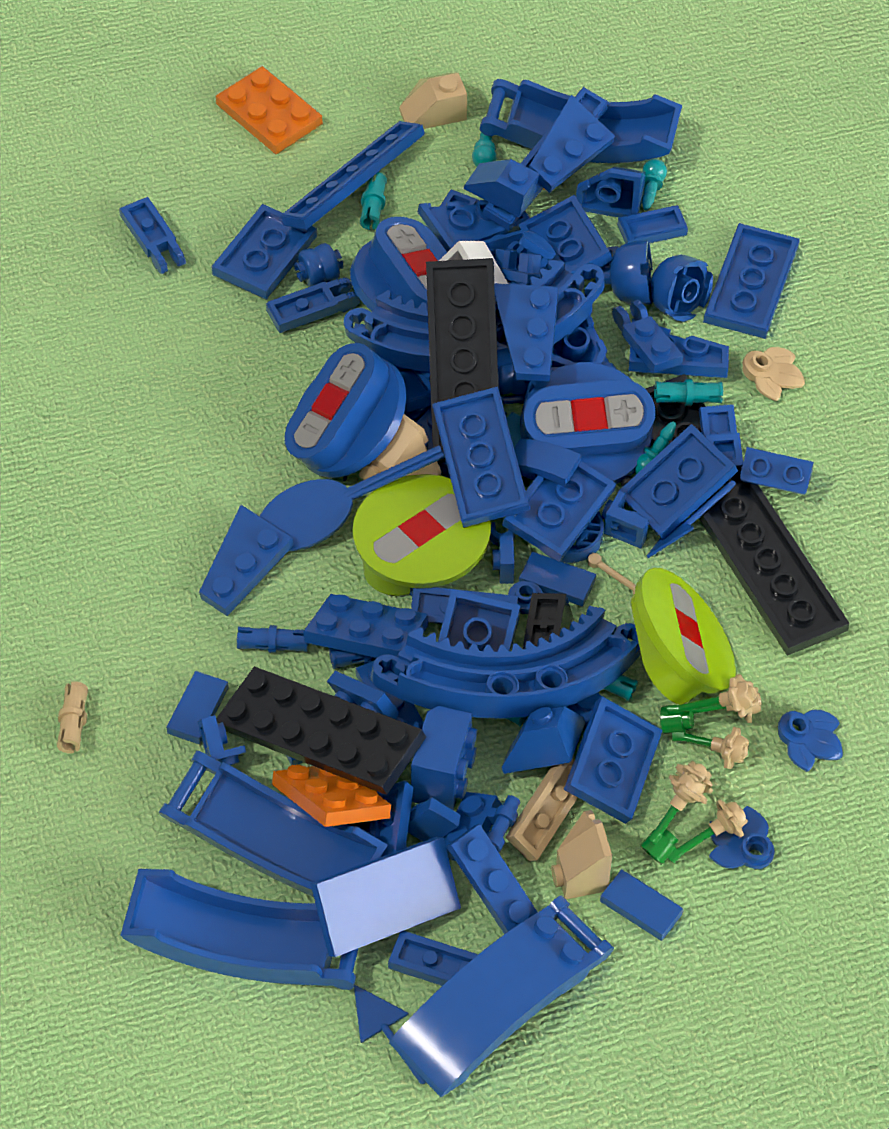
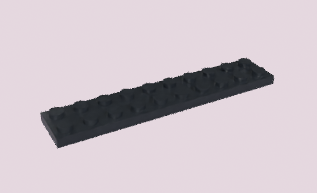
(762, 552)

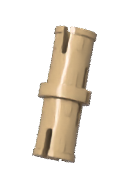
(72, 717)

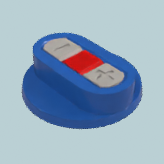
(395, 262)
(347, 413)
(593, 414)

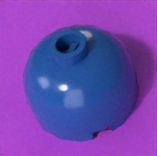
(630, 272)
(681, 286)

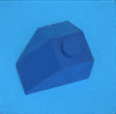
(612, 192)
(579, 346)
(545, 740)

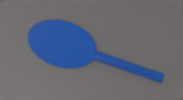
(321, 506)

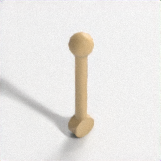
(594, 561)

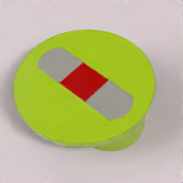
(415, 535)
(680, 638)

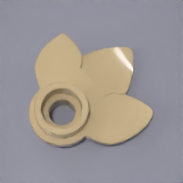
(772, 371)

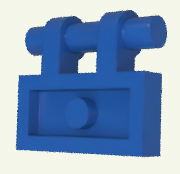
(486, 811)

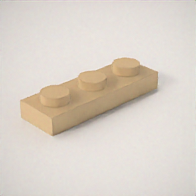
(543, 813)

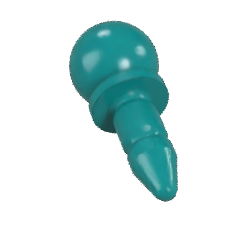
(484, 150)
(655, 174)
(659, 444)

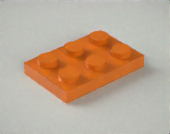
(269, 110)
(329, 796)

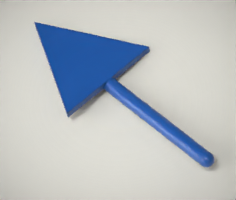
(685, 527)
(376, 1016)

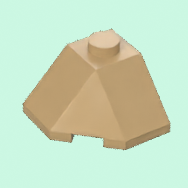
(436, 101)
(406, 444)
(583, 859)

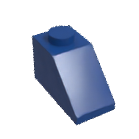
(504, 184)

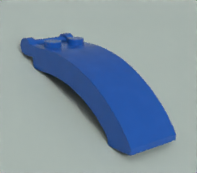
(641, 127)
(266, 827)
(231, 932)
(497, 995)

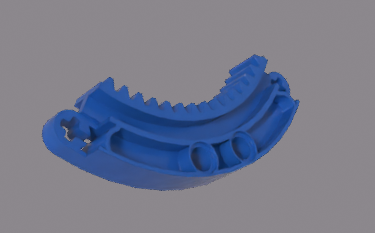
(403, 332)
(512, 681)

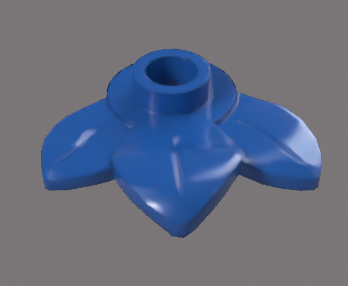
(813, 739)
(735, 851)

